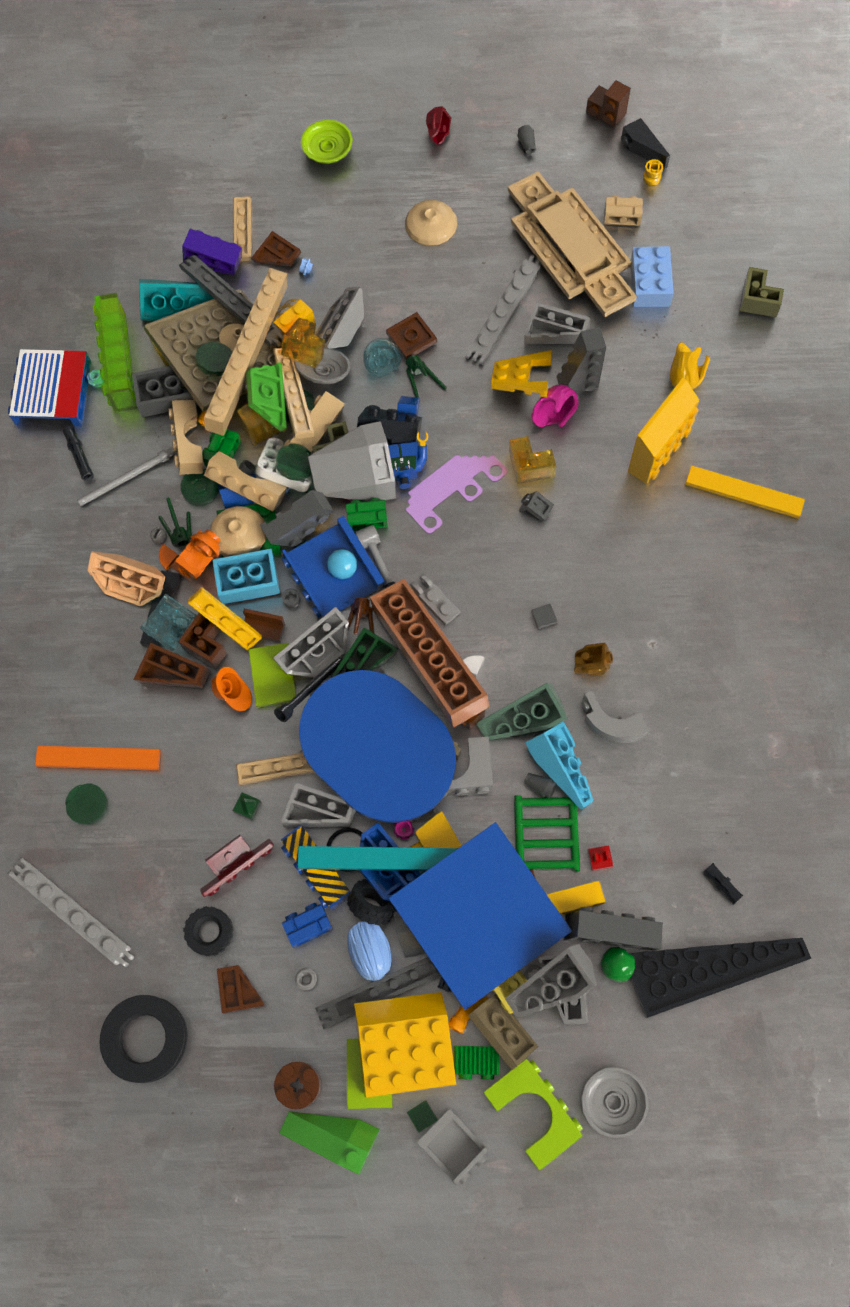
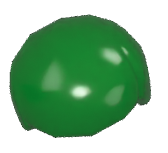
(617, 964)

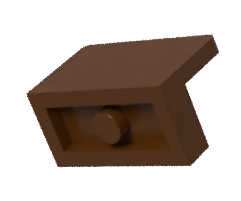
(268, 625)

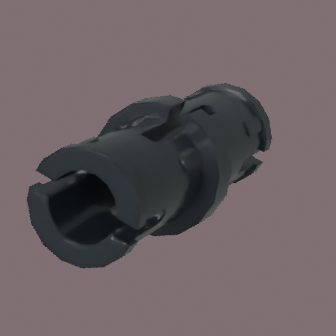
(723, 883)

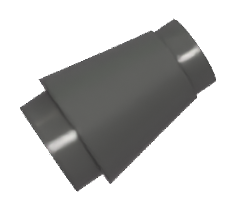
(527, 138)
(542, 785)

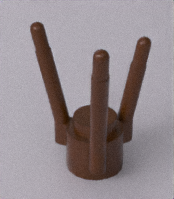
(360, 609)

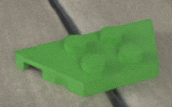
(267, 393)

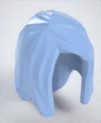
(369, 950)

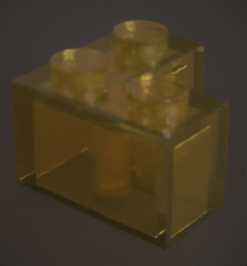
(302, 343)
(256, 426)
(530, 465)

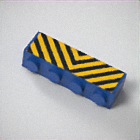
(325, 881)

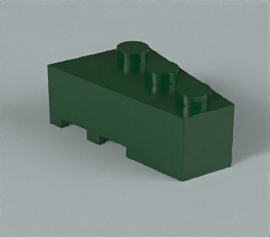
(366, 653)

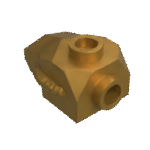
(593, 659)

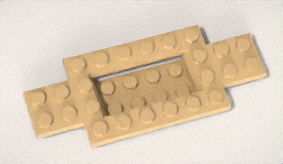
(578, 236)

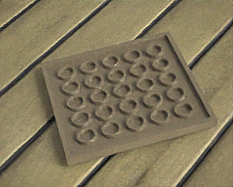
(182, 335)

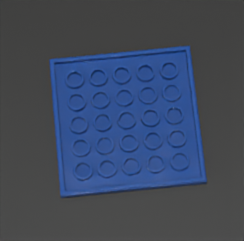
(480, 915)

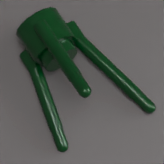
(416, 367)
(180, 536)

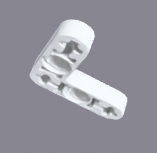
(267, 468)

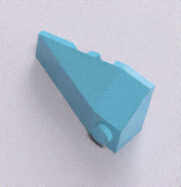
(555, 755)

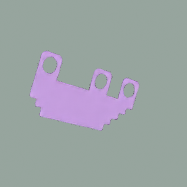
(450, 477)

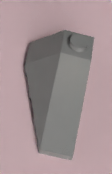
(558, 982)

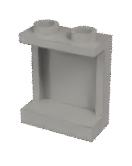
(453, 1147)

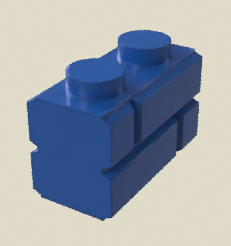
(307, 925)

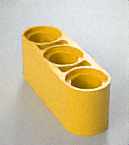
(572, 899)

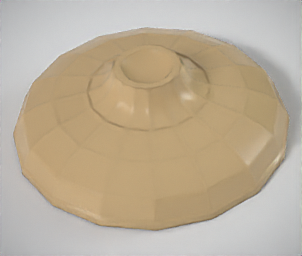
(431, 222)
(238, 531)

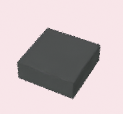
(544, 616)

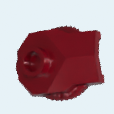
(438, 124)

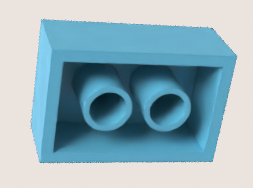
(246, 576)

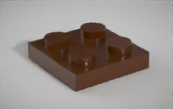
(411, 335)

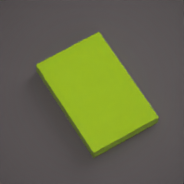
(270, 682)
(355, 1090)

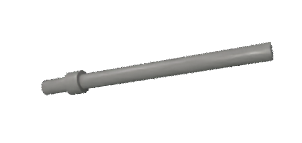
(162, 456)

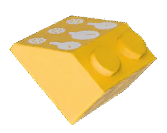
(290, 312)

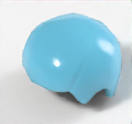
(342, 564)

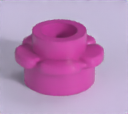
(409, 830)

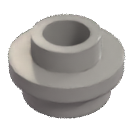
(299, 976)

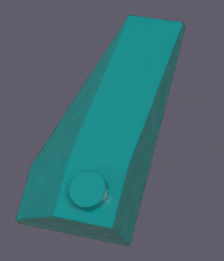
(168, 297)

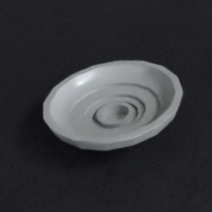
(331, 369)
(615, 1102)

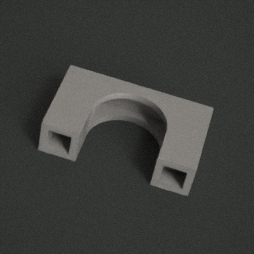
(479, 773)

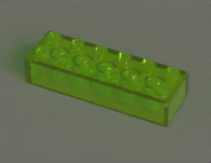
(114, 353)

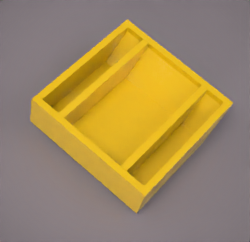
(664, 432)
(404, 1044)

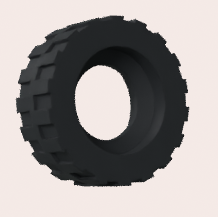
(366, 911)
(192, 926)

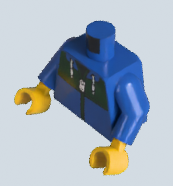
(408, 460)

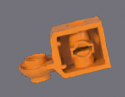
(197, 554)

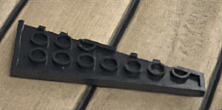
(687, 974)

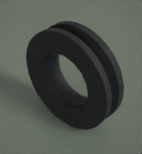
(112, 1042)

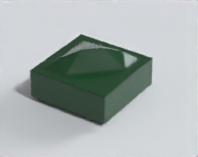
(246, 806)

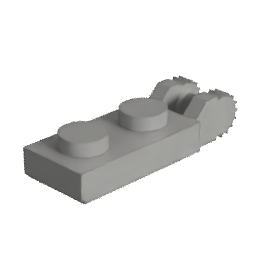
(436, 600)

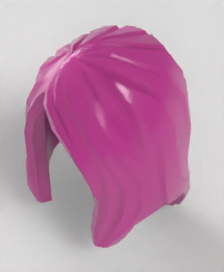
(556, 407)

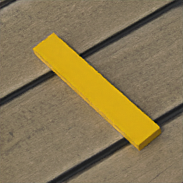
(745, 492)

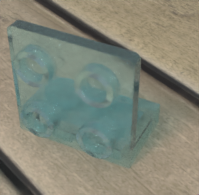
(168, 622)

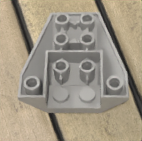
(355, 466)

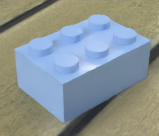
(652, 276)

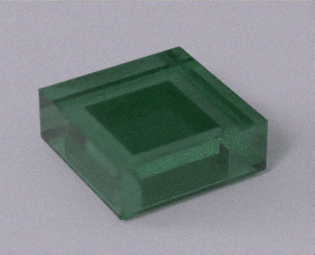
(422, 1116)

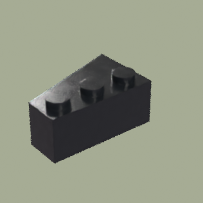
(396, 426)

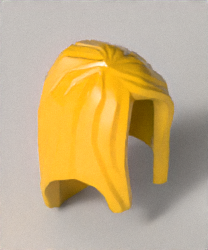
(685, 366)

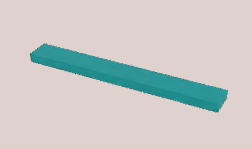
(370, 858)

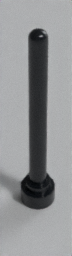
(284, 711)

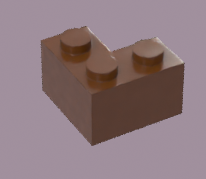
(609, 104)
(200, 641)

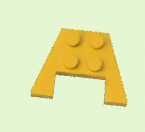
(516, 371)

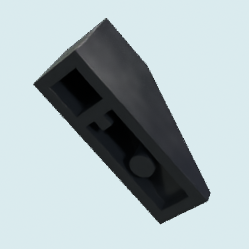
(643, 142)

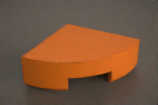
(167, 557)

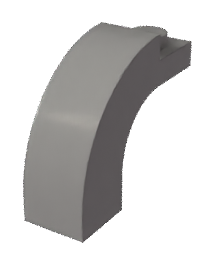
(613, 729)

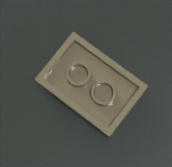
(503, 1032)

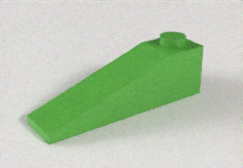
(335, 1138)

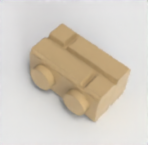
(623, 211)

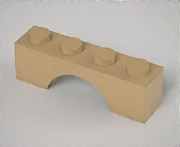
(189, 455)
(261, 491)

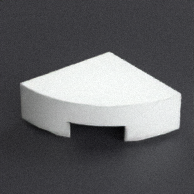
(474, 663)

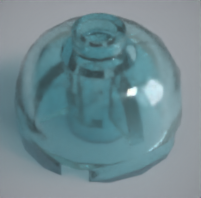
(381, 357)

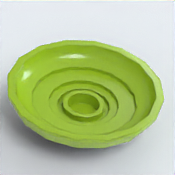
(326, 141)

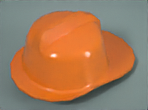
(232, 689)

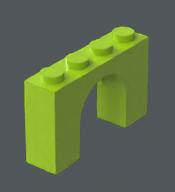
(562, 1129)

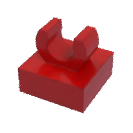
(600, 858)

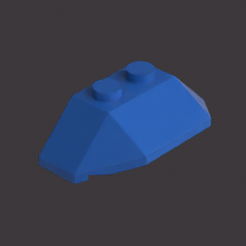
(384, 881)

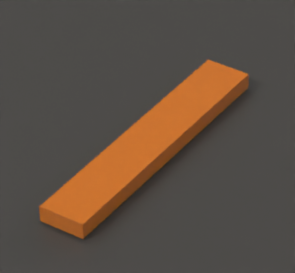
(98, 758)

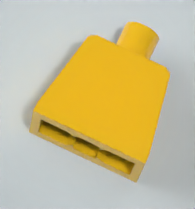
(436, 834)

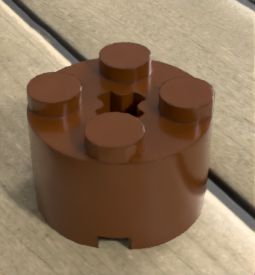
(287, 1094)

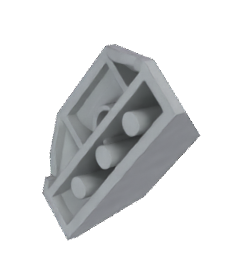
(342, 319)
(316, 646)

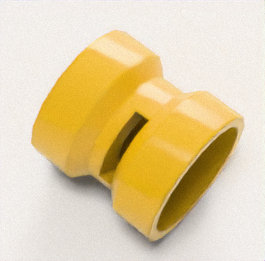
(653, 172)

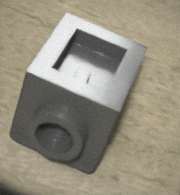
(536, 505)

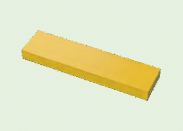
(224, 618)

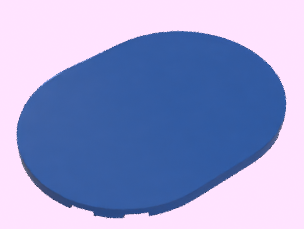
(377, 746)

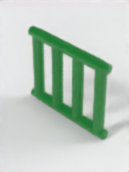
(572, 821)

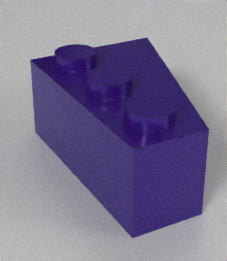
(212, 251)

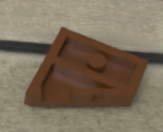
(276, 251)
(236, 990)

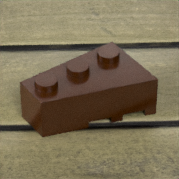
(170, 669)

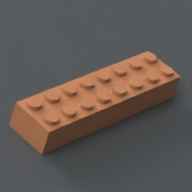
(429, 653)

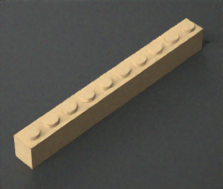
(245, 352)

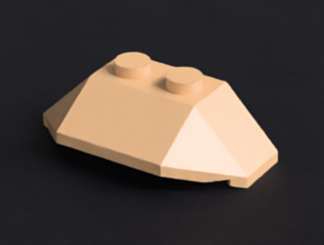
(126, 578)

